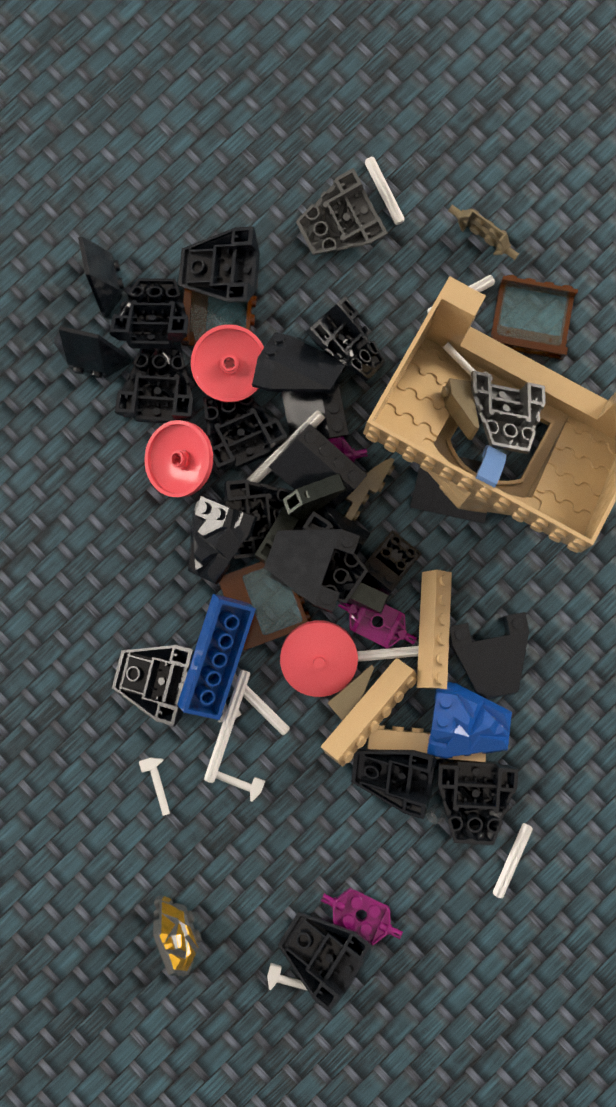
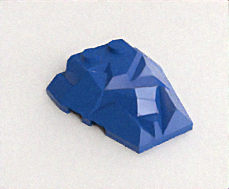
(467, 724)

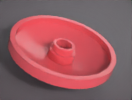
(226, 362)
(178, 458)
(318, 658)

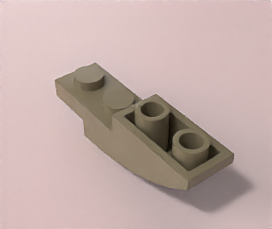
(372, 483)

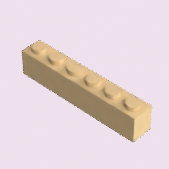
(434, 630)
(369, 712)
(416, 740)

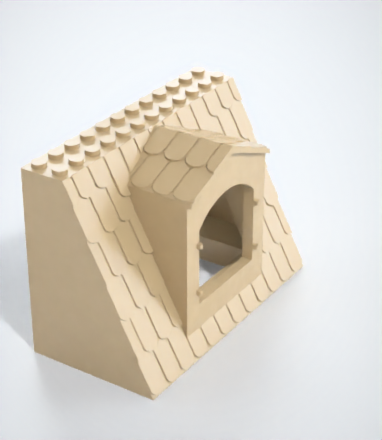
(573, 469)

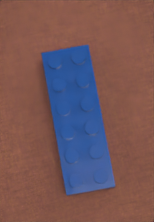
(216, 657)

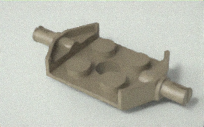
(480, 226)

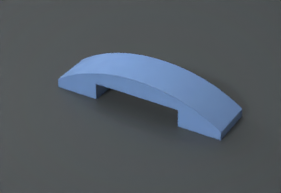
(491, 466)

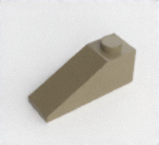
(461, 405)
(348, 697)

